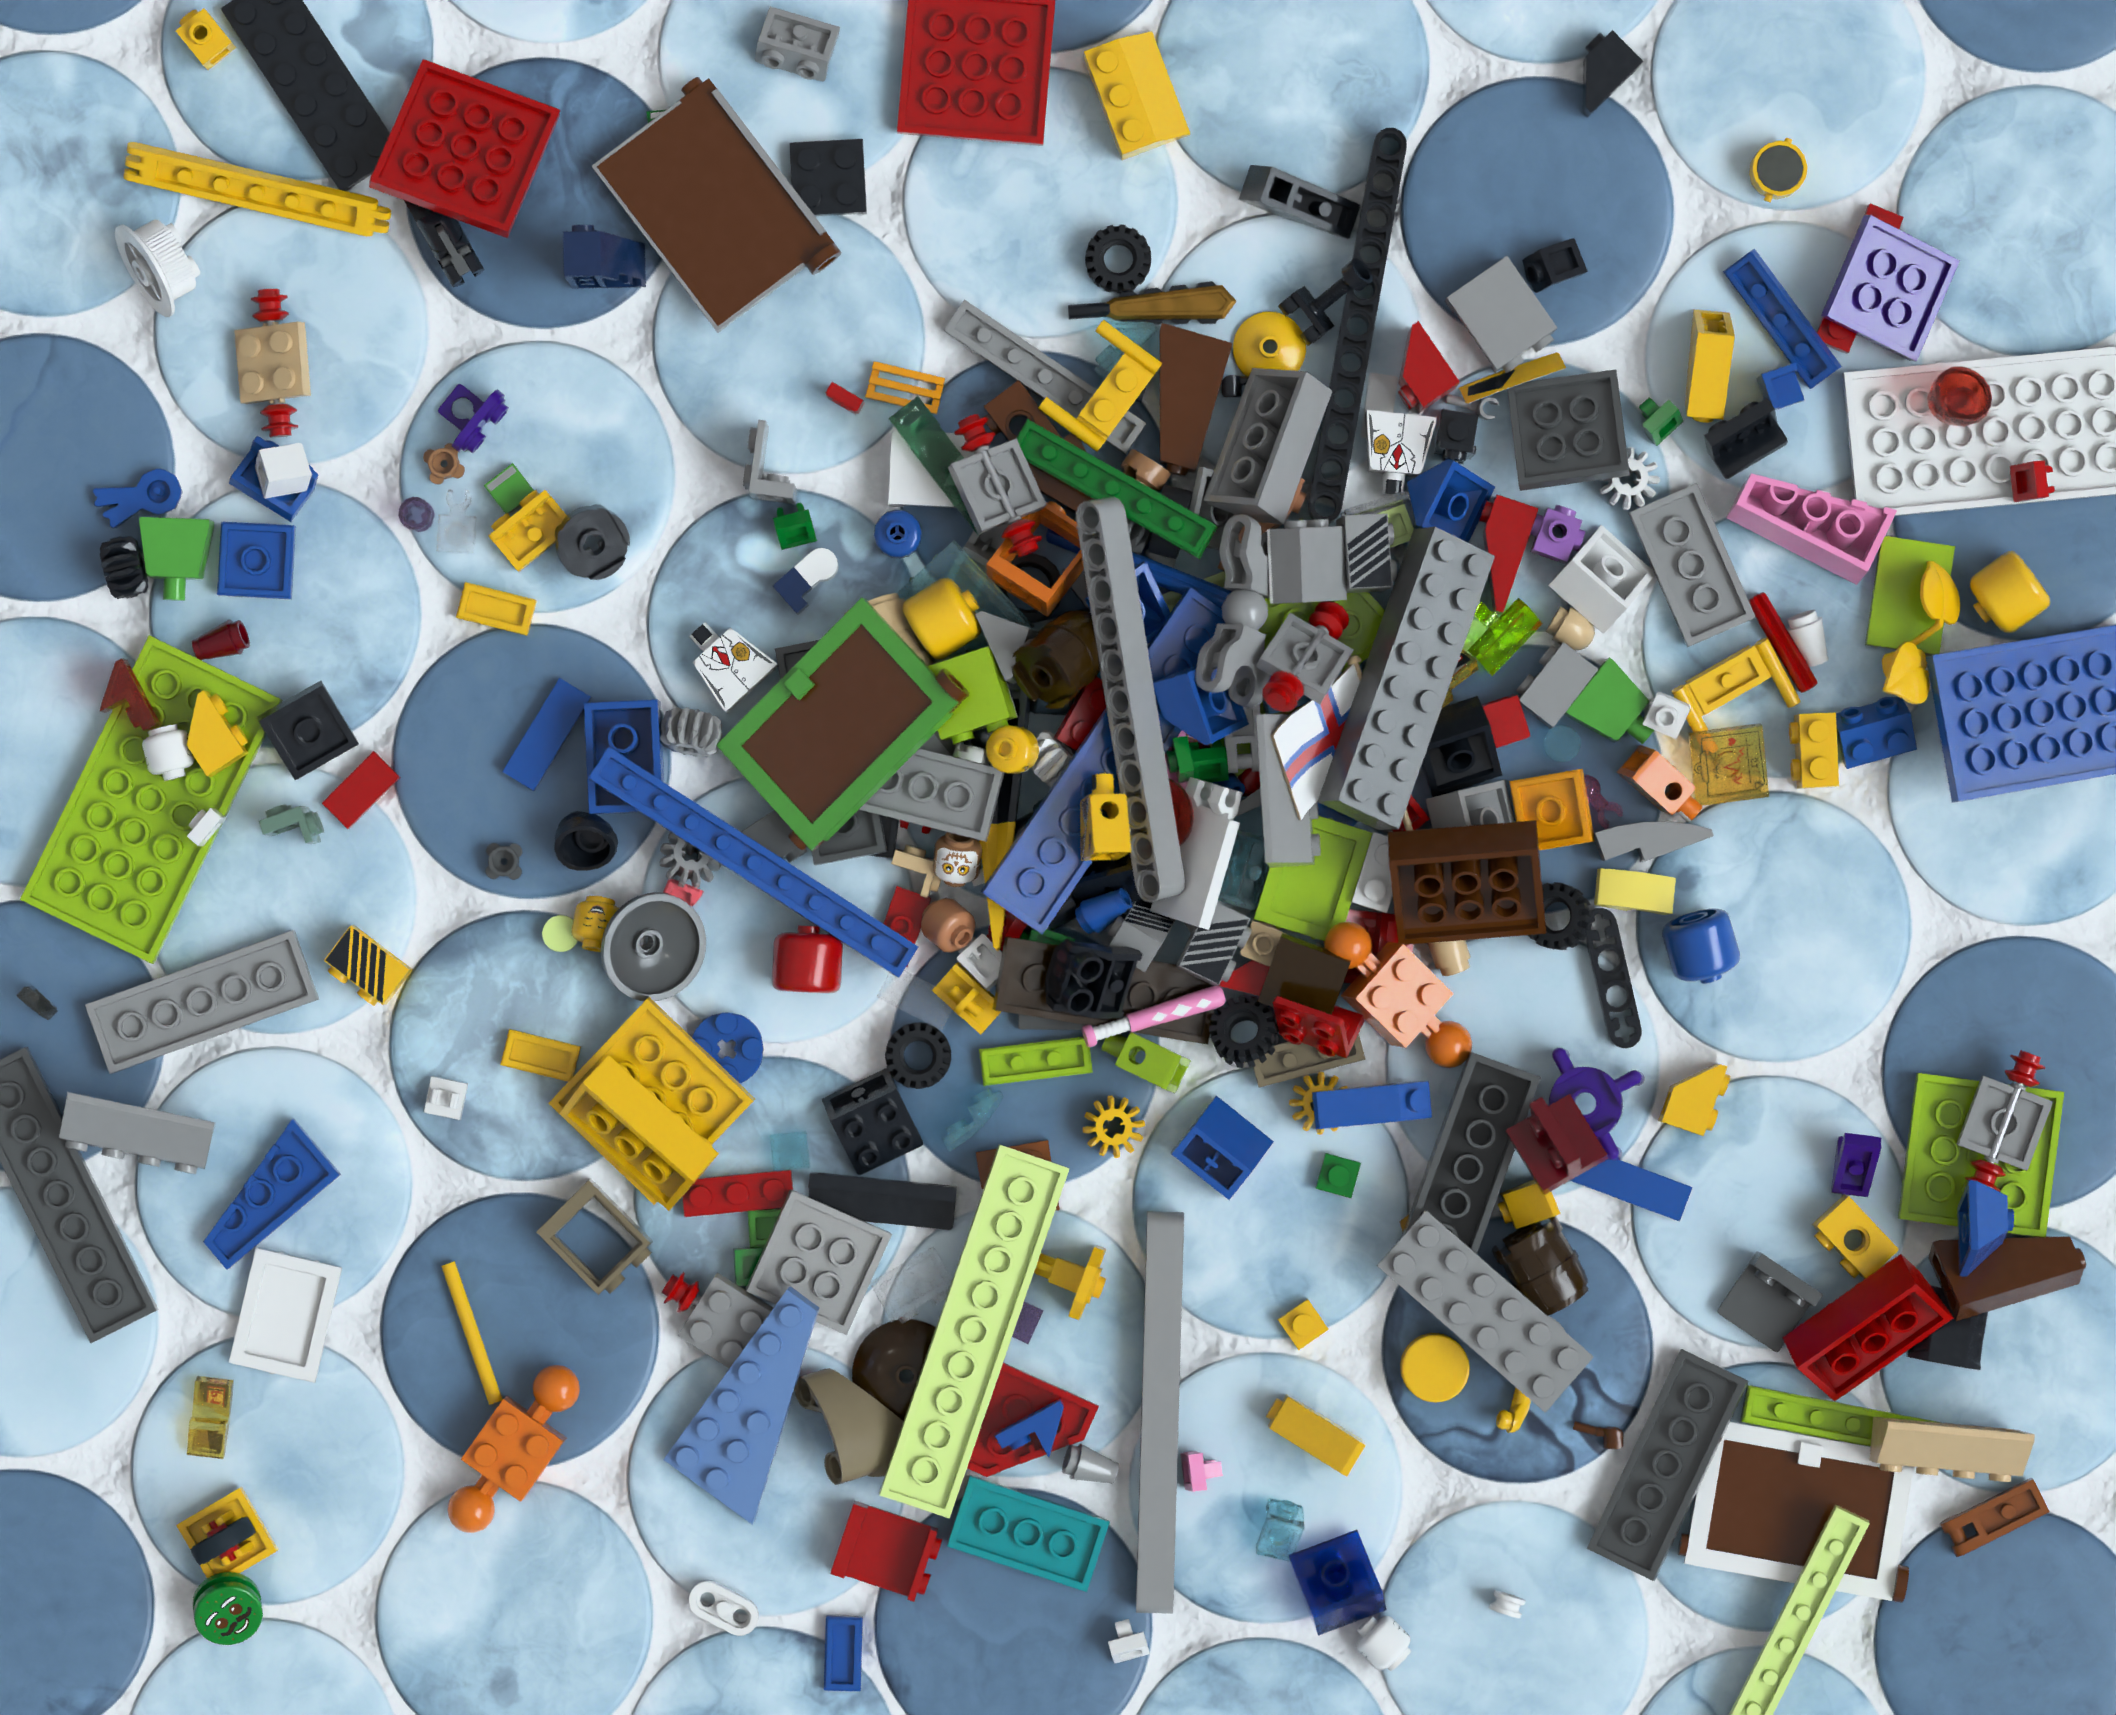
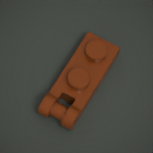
(1995, 1516)

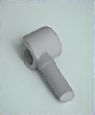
(1476, 406)

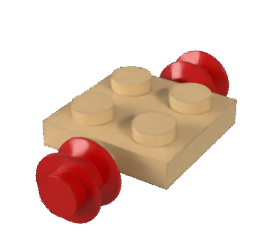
(273, 362)

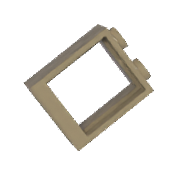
(568, 1211)

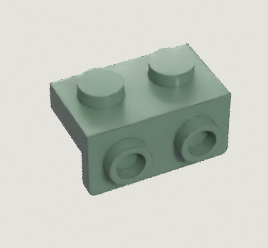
(285, 818)

